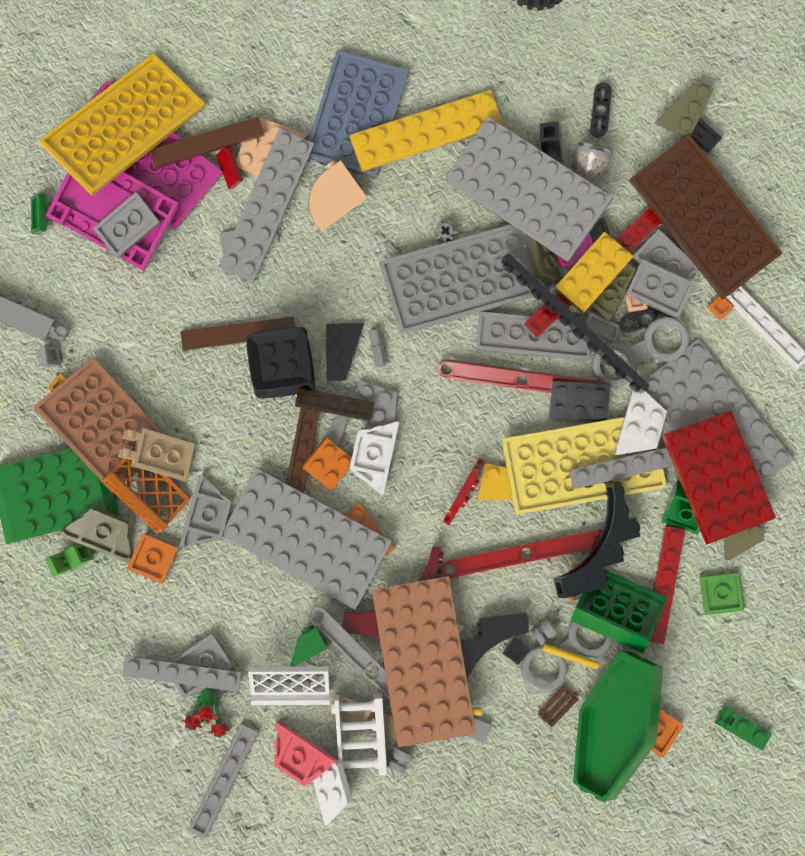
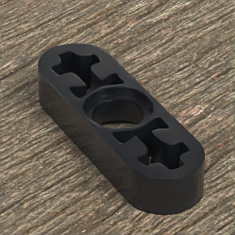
(596, 96)
(631, 317)

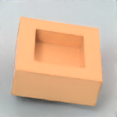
(634, 305)

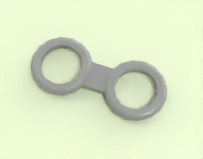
(644, 350)
(571, 645)

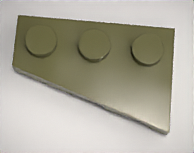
(686, 111)
(544, 263)
(612, 296)

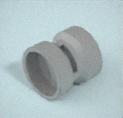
(546, 629)
(399, 760)

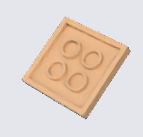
(254, 152)

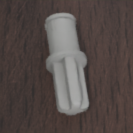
(377, 348)

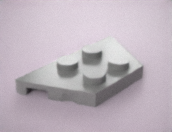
(206, 515)

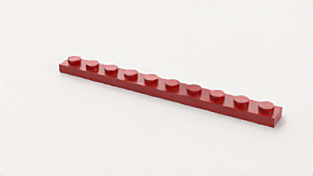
(628, 240)

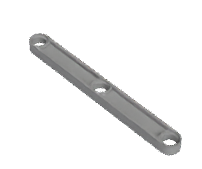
(350, 648)

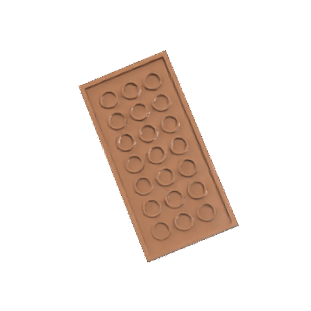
(423, 661)

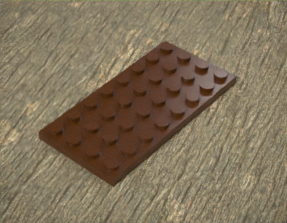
(705, 216)

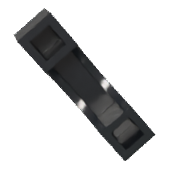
(551, 140)

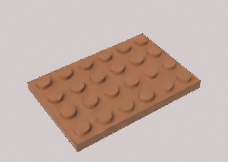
(92, 417)

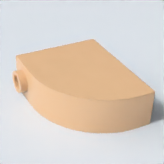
(333, 195)

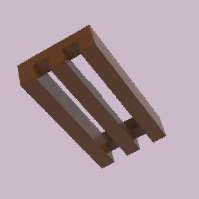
(569, 694)

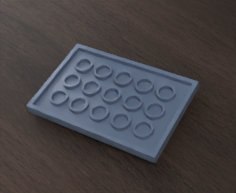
(355, 98)

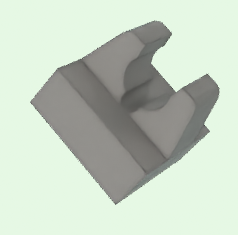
(49, 356)

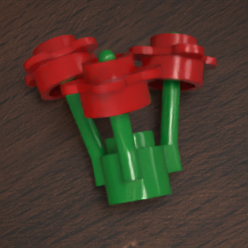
(206, 714)

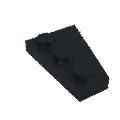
(340, 349)

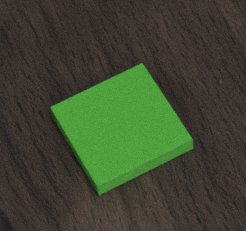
(721, 593)

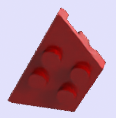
(462, 498)

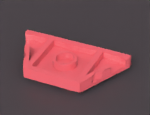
(299, 756)

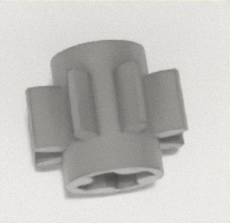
(445, 227)

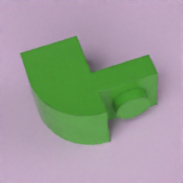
(69, 559)

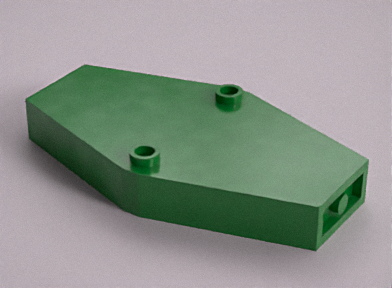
(617, 725)

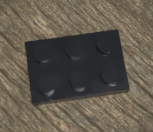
(579, 400)

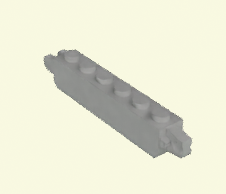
(29, 321)

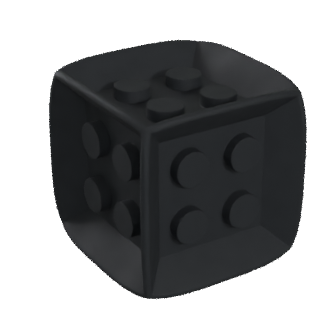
(280, 362)

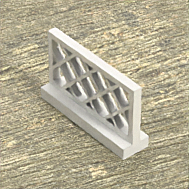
(285, 693)

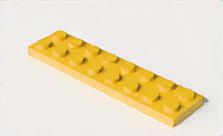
(423, 131)

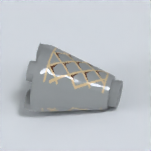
(591, 162)

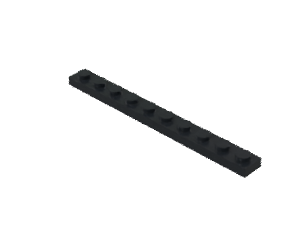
(579, 329)

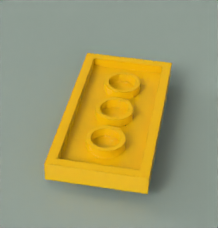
(593, 272)

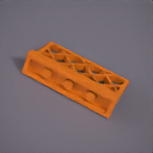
(139, 505)

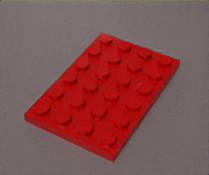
(718, 477)

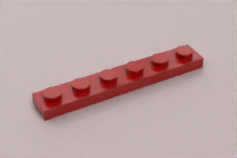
(666, 577)

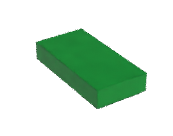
(38, 214)

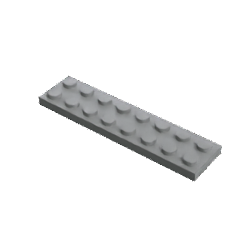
(266, 205)

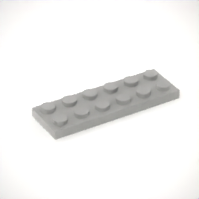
(509, 335)

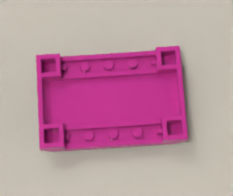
(82, 212)

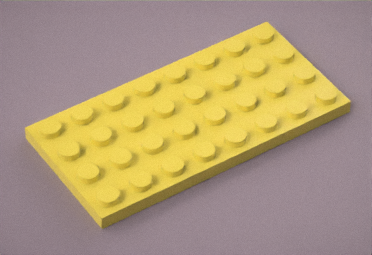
(542, 460)

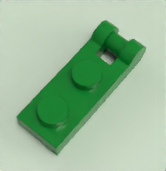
(743, 728)

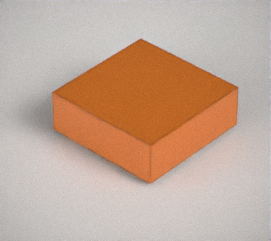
(720, 308)

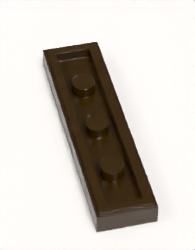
(334, 404)

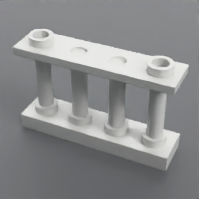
(376, 725)

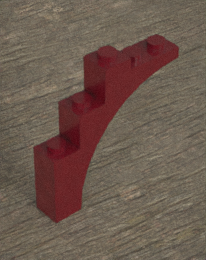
(366, 622)

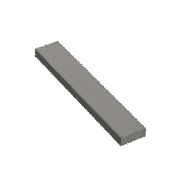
(223, 780)

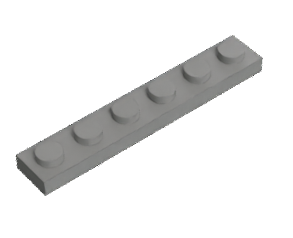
(620, 468)
(182, 673)

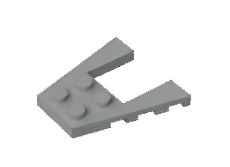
(382, 414)

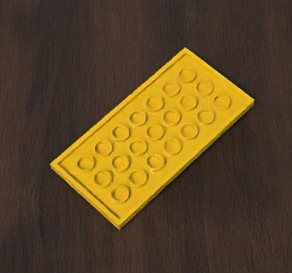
(122, 124)

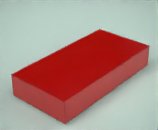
(229, 167)

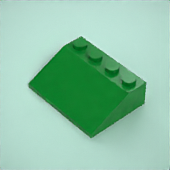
(621, 612)

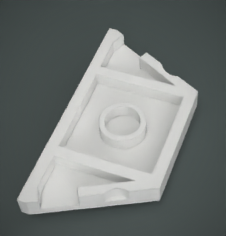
(641, 424)
(374, 454)
(332, 792)

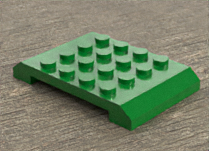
(48, 494)

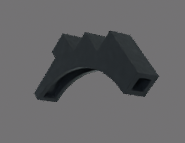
(617, 528)
(493, 631)

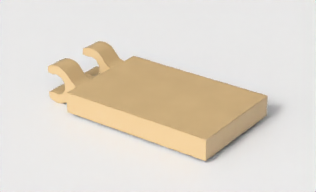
(159, 453)

